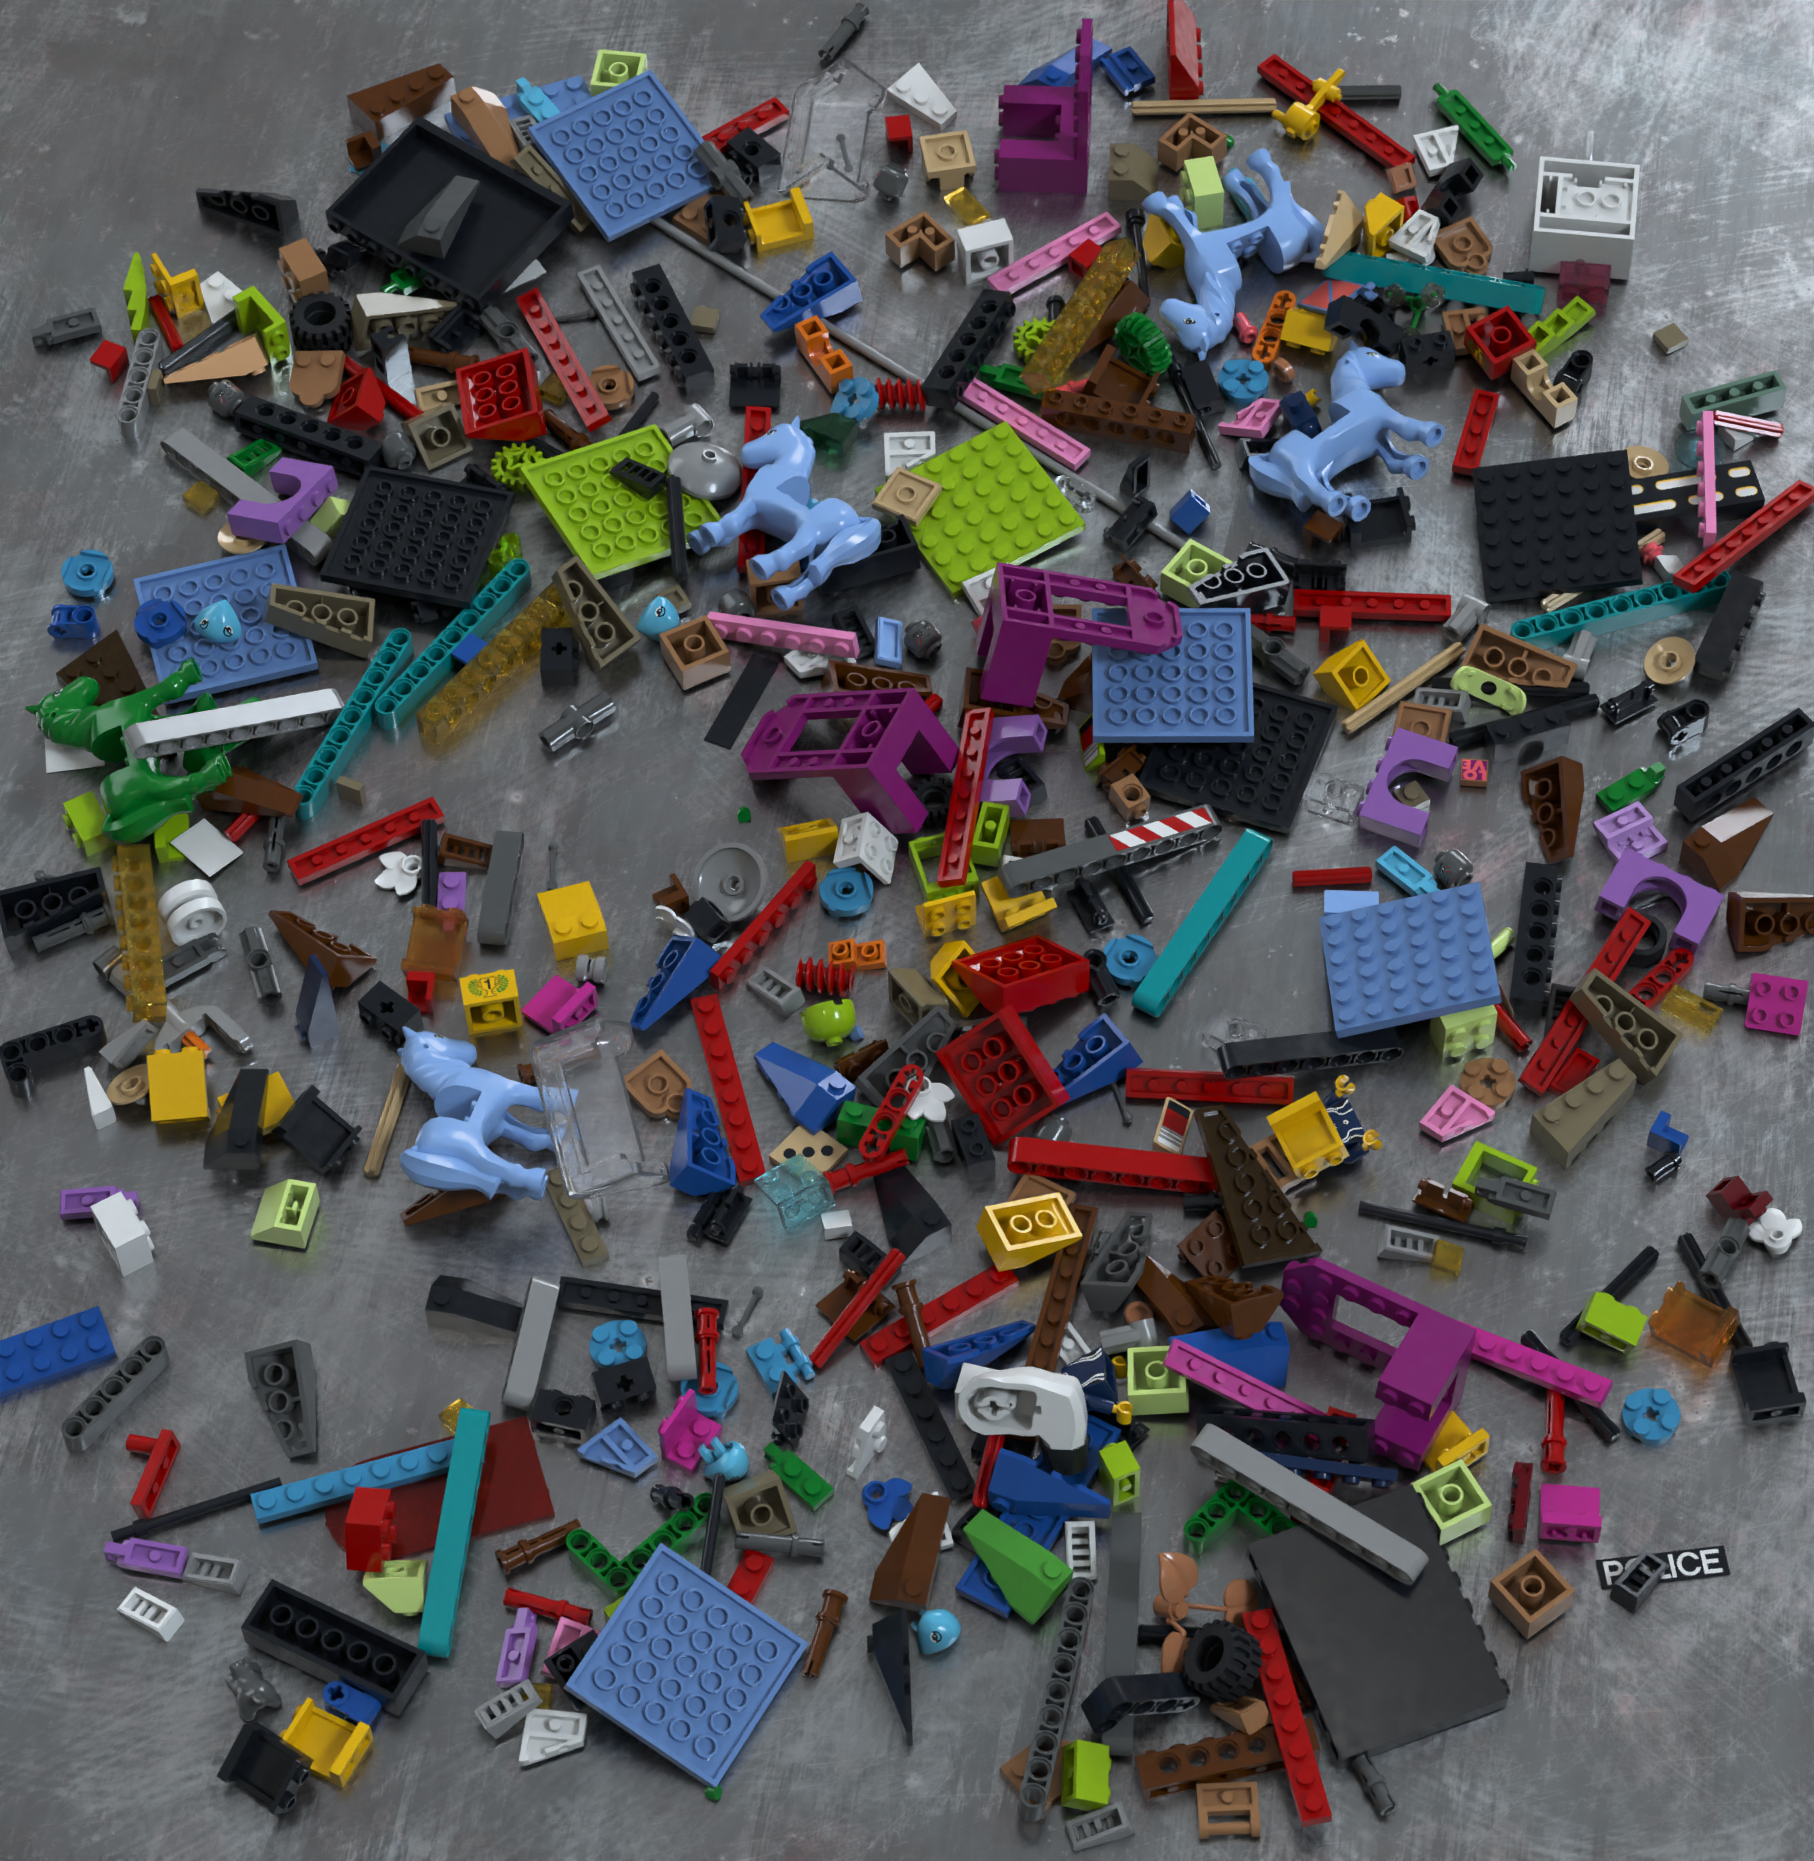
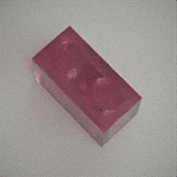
(1584, 280)

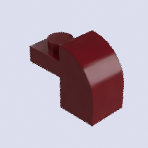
(1735, 1200)

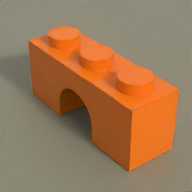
(814, 343)

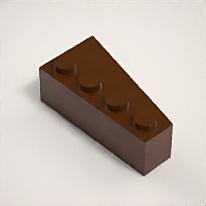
(401, 100)

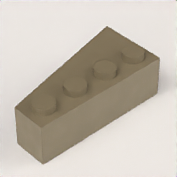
(323, 616)
(595, 617)
(1626, 1024)
(1582, 1112)

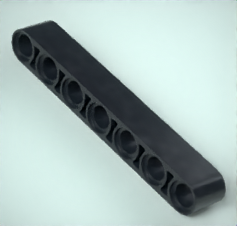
(1307, 1053)

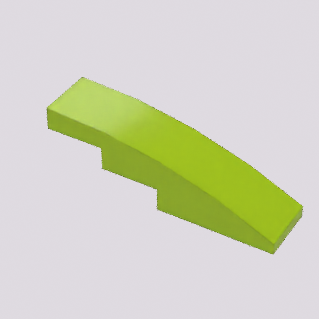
(137, 297)
(1560, 325)

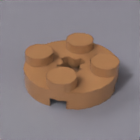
(620, 381)
(1493, 1070)

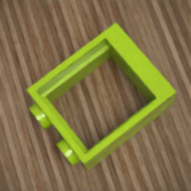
(926, 848)
(1510, 1165)

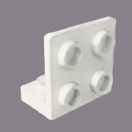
(866, 842)

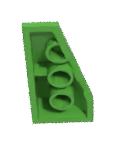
(1022, 1568)

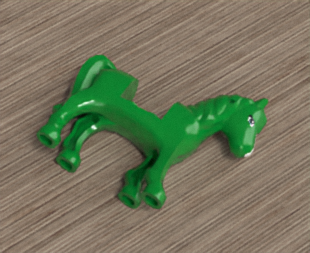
(138, 794)

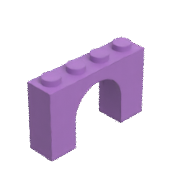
(277, 522)
(1010, 737)
(1404, 754)
(1639, 874)

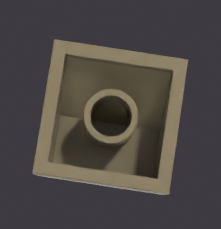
(1131, 173)
(437, 435)
(913, 994)
(759, 1506)

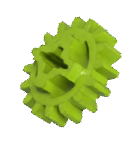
(1029, 337)
(512, 461)

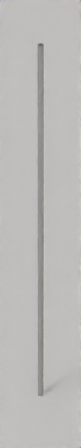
(904, 373)

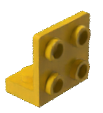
(181, 292)
(1015, 911)
(947, 914)
(1457, 1443)

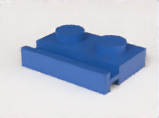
(1127, 70)

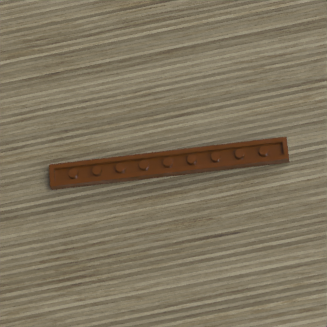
(1060, 1297)

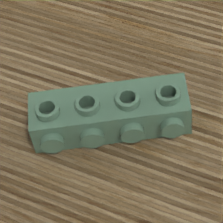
(1741, 397)

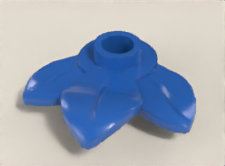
(891, 1505)

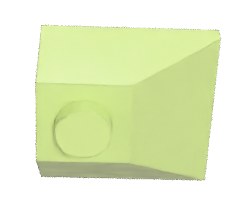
(400, 1585)

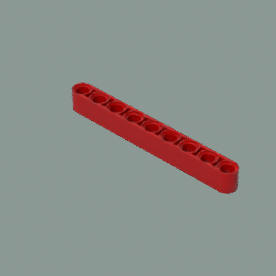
(1110, 1165)

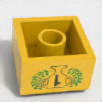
(491, 1001)

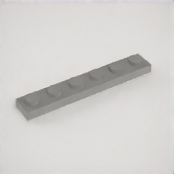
(618, 323)

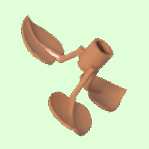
(1177, 1576)

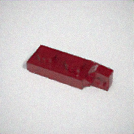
(1520, 1497)

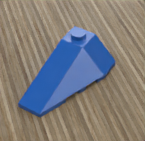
(1061, 69)
(821, 291)
(681, 969)
(1096, 1058)
(806, 1086)
(699, 1152)
(1261, 1356)
(945, 1360)
(1030, 1491)

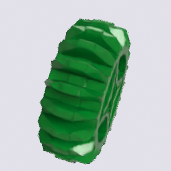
(1143, 344)

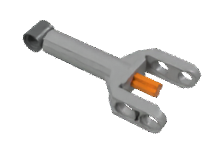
(181, 1027)

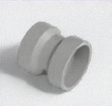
(591, 968)

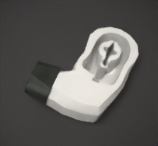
(1031, 1404)

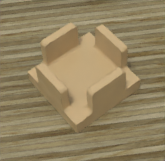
(947, 158)

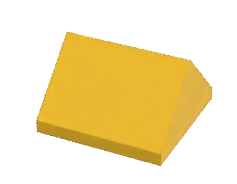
(809, 839)

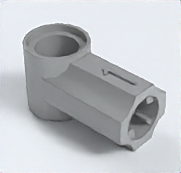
(692, 422)
(1468, 613)
(1580, 653)
(1136, 1334)

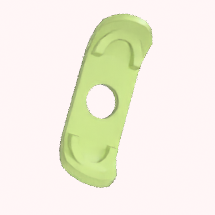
(1506, 695)

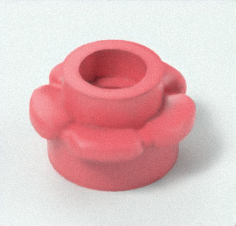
(1650, 551)

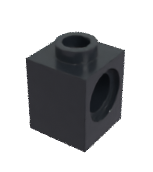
(707, 919)

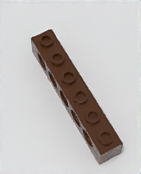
(1119, 420)
(1245, 1764)

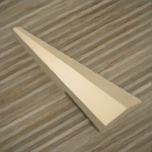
(1341, 232)

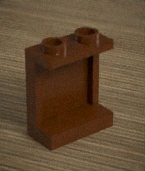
(1120, 381)

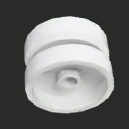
(191, 911)

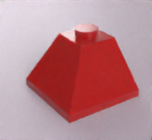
(358, 403)

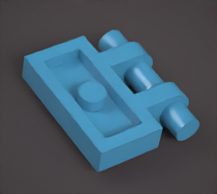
(769, 1360)

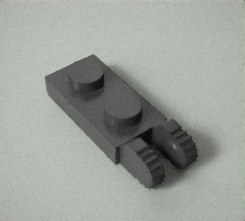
(191, 957)

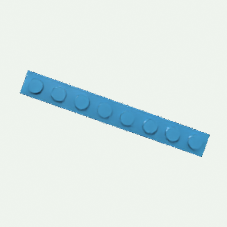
(341, 1484)

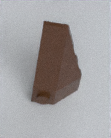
(1050, 710)
(1724, 844)
(1171, 1302)

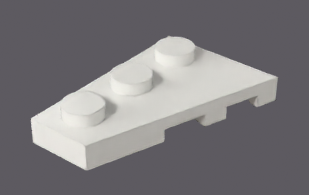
(923, 98)

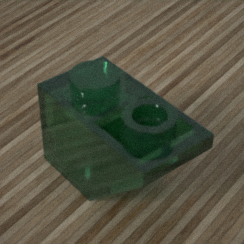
(831, 433)

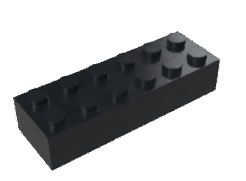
(334, 1646)

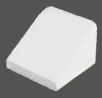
(1734, 438)
(1667, 566)
(837, 1224)

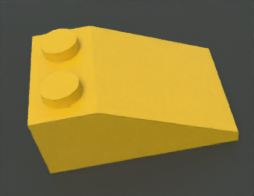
(573, 920)
(1026, 1230)

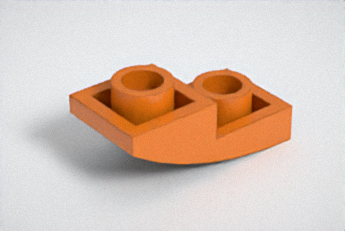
(864, 955)

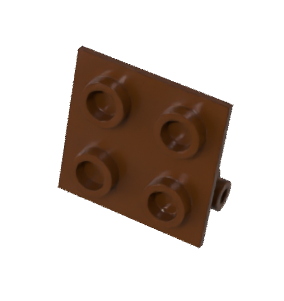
(1036, 836)
(1210, 1247)
(840, 1297)

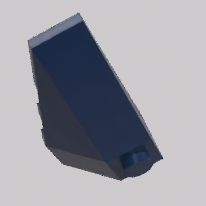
(315, 1006)

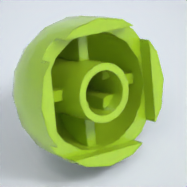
(829, 1021)

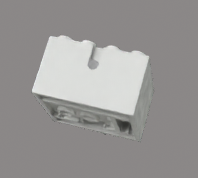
(1584, 213)

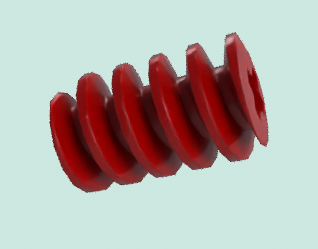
(900, 394)
(824, 977)

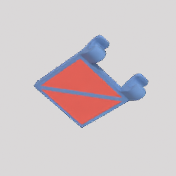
(1331, 290)

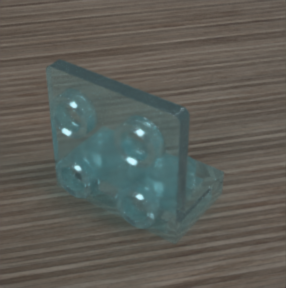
(796, 1191)

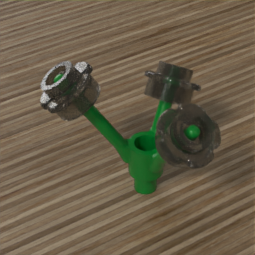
(1430, 296)

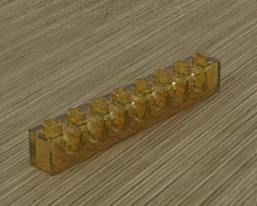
(1080, 315)
(490, 667)
(140, 933)

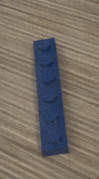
(1324, 1470)

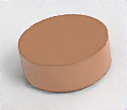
(1283, 370)
(1137, 1311)

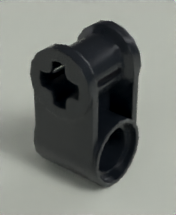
(1576, 371)
(1682, 721)

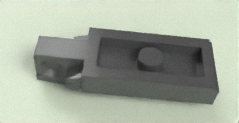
(66, 327)
(1517, 1196)

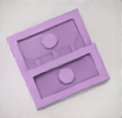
(1632, 830)

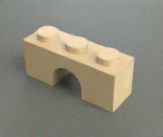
(1554, 402)

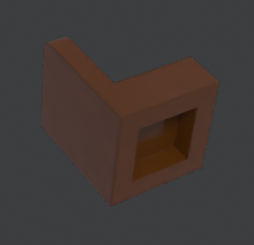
(363, 150)
(1321, 527)
(673, 897)

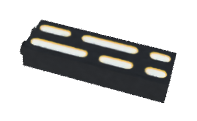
(1672, 499)

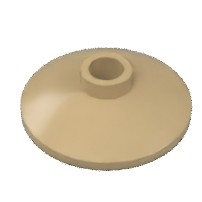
(1646, 462)
(237, 544)
(1665, 653)
(129, 1085)

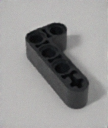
(85, 1036)
(1137, 1696)

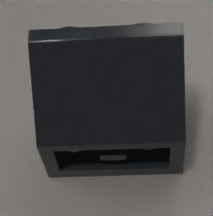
(565, 1662)

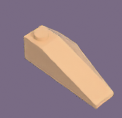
(236, 360)

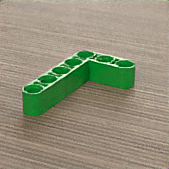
(1232, 1511)
(625, 1570)

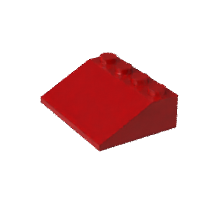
(1183, 52)
(501, 398)
(1024, 974)
(1002, 1075)

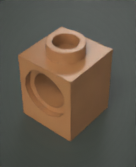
(1129, 788)

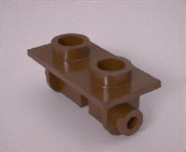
(1130, 572)
(1126, 760)
(855, 1064)
(1453, 1205)

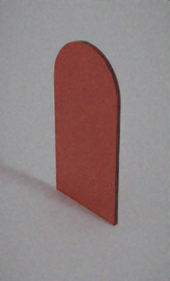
(508, 1495)

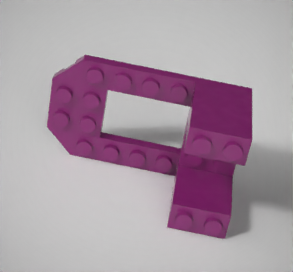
(1048, 113)
(1021, 625)
(889, 730)
(1419, 1378)

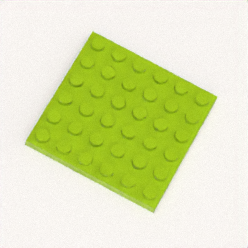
(991, 509)
(603, 517)

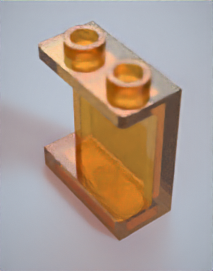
(436, 942)
(1693, 1324)

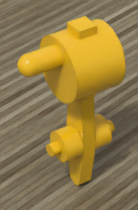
(1304, 120)

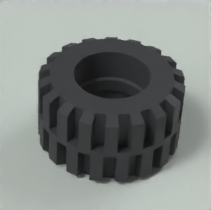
(319, 310)
(1222, 1661)

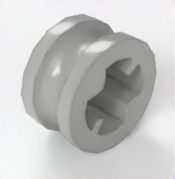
(600, 1209)

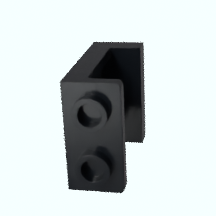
(1384, 525)
(316, 1132)
(1766, 1383)
(266, 1767)

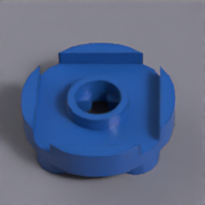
(163, 634)

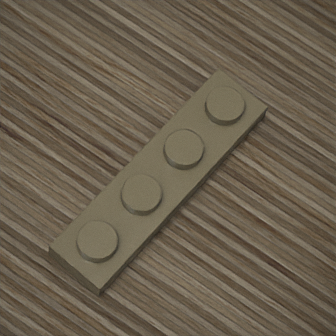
(535, 167)
(576, 1222)

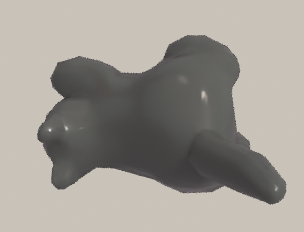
(251, 1688)

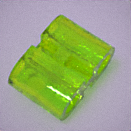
(508, 549)

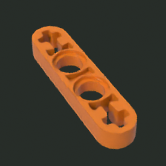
(1271, 329)

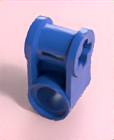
(75, 621)
(353, 1706)

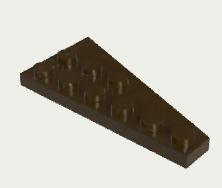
(112, 669)
(1252, 1202)

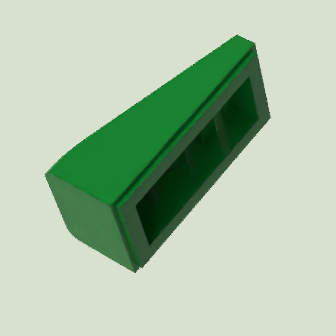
(254, 463)

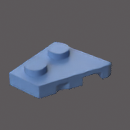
(619, 1450)

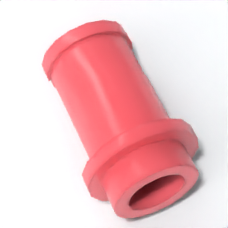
(1246, 331)

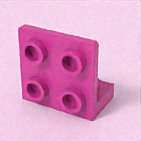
(1776, 1003)
(561, 1005)
(685, 1432)
(1570, 1513)

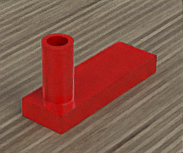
(162, 1456)

